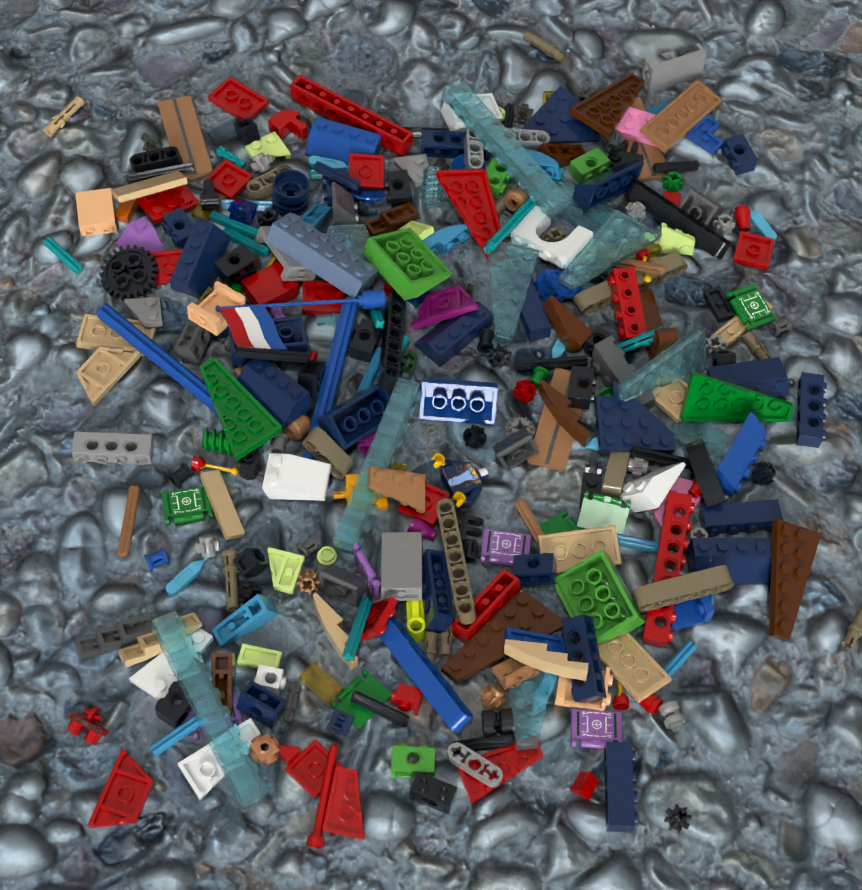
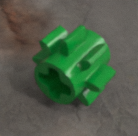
(673, 182)

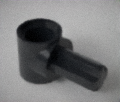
(209, 197)

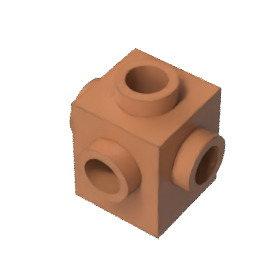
(264, 757)

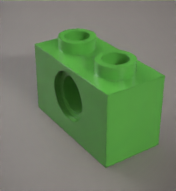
(589, 165)
(403, 769)

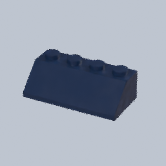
(606, 185)
(196, 263)
(290, 331)
(454, 334)
(758, 375)
(275, 391)
(355, 416)
(745, 557)

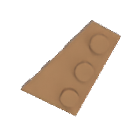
(400, 485)

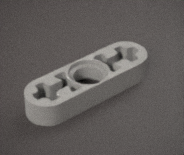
(491, 768)

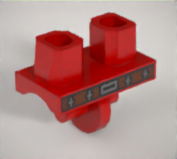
(78, 722)

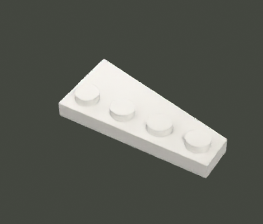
(158, 676)
(202, 767)

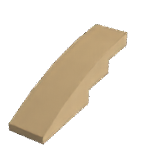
(332, 626)
(149, 646)
(538, 657)

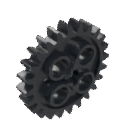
(125, 258)

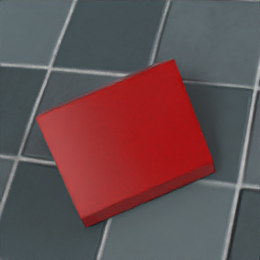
(288, 753)
(584, 785)

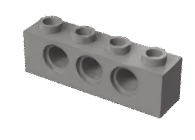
(104, 442)

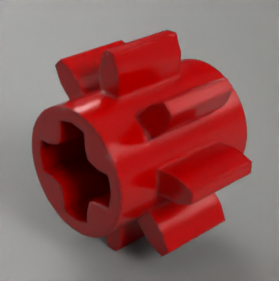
(524, 391)

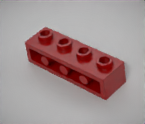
(627, 303)

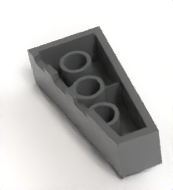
(611, 366)

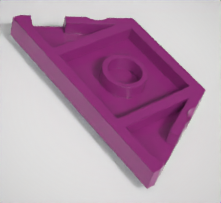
(443, 306)

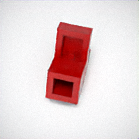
(288, 122)

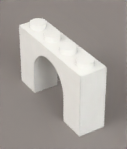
(558, 253)

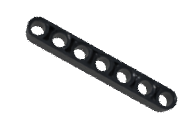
(678, 218)
(392, 341)

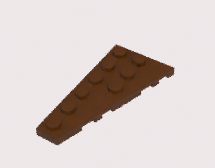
(607, 107)
(790, 567)
(487, 644)

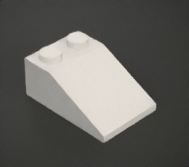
(454, 122)
(295, 478)
(651, 488)

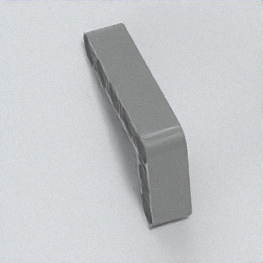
(474, 148)

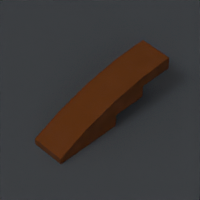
(391, 219)
(566, 417)

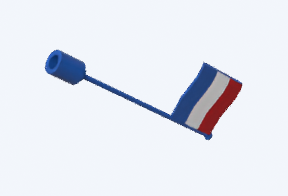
(255, 328)

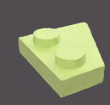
(269, 144)
(675, 240)
(285, 569)

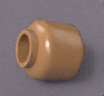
(516, 198)
(298, 428)

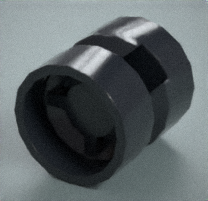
(250, 465)
(505, 722)

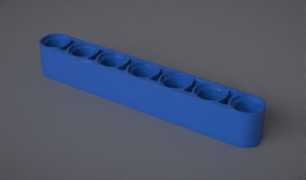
(426, 676)

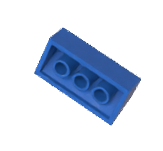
(337, 140)
(458, 400)
(741, 455)

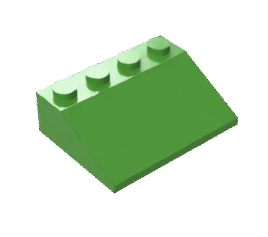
(405, 262)
(599, 592)

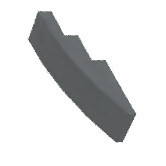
(113, 638)

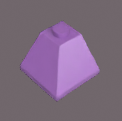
(141, 234)

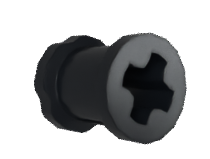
(485, 341)
(180, 475)

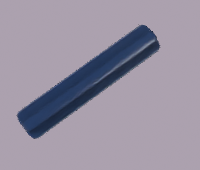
(336, 175)

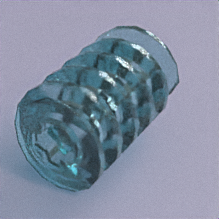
(431, 187)

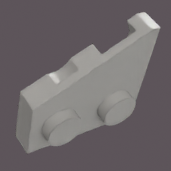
(414, 165)
(146, 310)

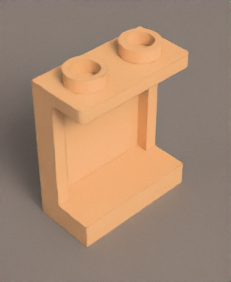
(95, 212)
(205, 312)
(565, 698)

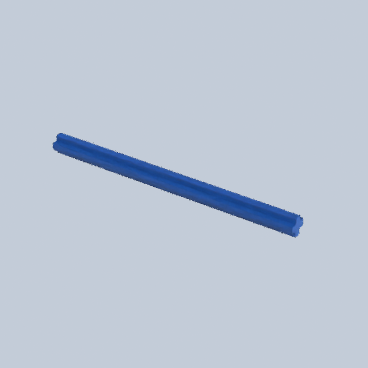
(156, 354)
(334, 364)

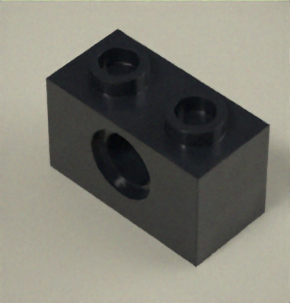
(398, 188)
(231, 273)
(362, 349)
(584, 378)
(173, 714)
(433, 792)

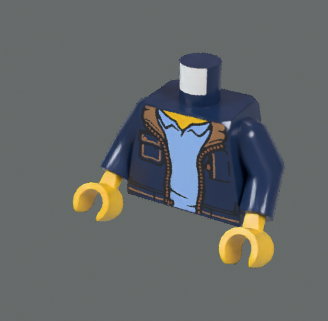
(460, 479)

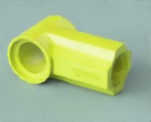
(415, 619)

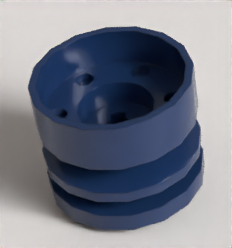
(290, 192)

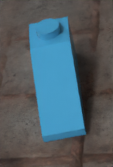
(317, 215)
(246, 619)

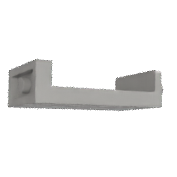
(674, 70)
(292, 269)
(401, 566)

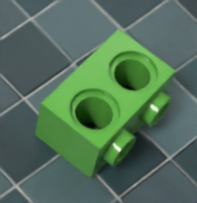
(497, 178)

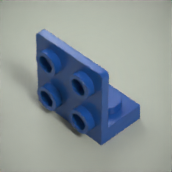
(548, 285)
(692, 613)

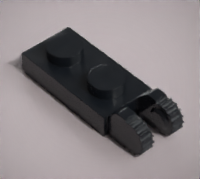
(590, 481)

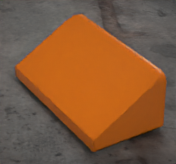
(126, 211)

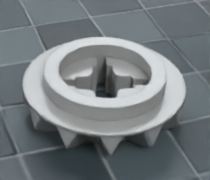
(513, 424)

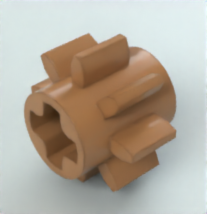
(308, 586)
(493, 696)

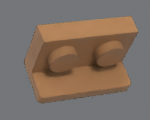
(512, 672)

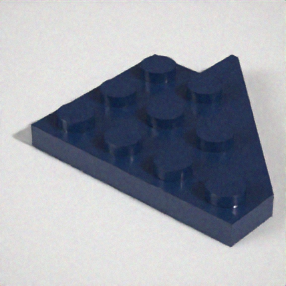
(558, 123)
(629, 425)

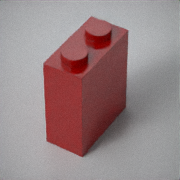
(268, 287)

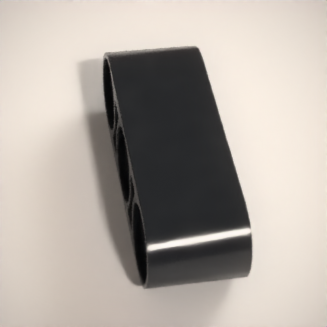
(156, 159)

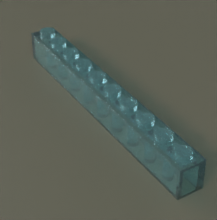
(505, 148)
(382, 455)
(209, 710)

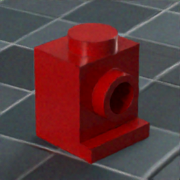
(407, 698)

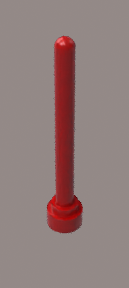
(316, 838)

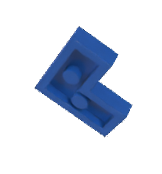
(704, 136)

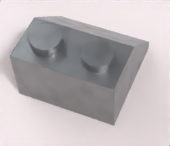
(343, 206)
(701, 207)
(515, 448)
(342, 584)

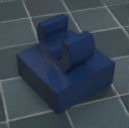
(340, 722)

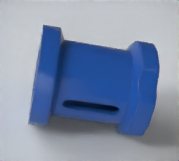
(156, 559)

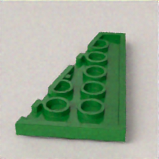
(725, 402)
(240, 414)

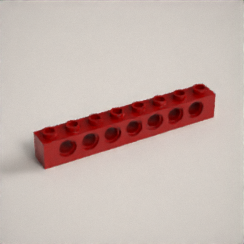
(349, 113)
(681, 504)

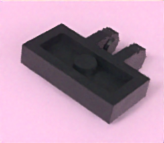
(619, 157)
(719, 304)
(463, 519)

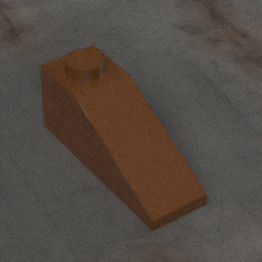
(562, 152)
(567, 326)
(223, 676)

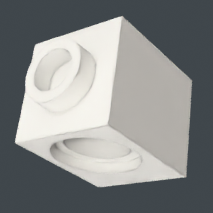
(265, 673)

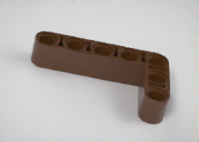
(663, 337)

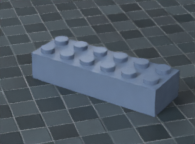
(322, 255)

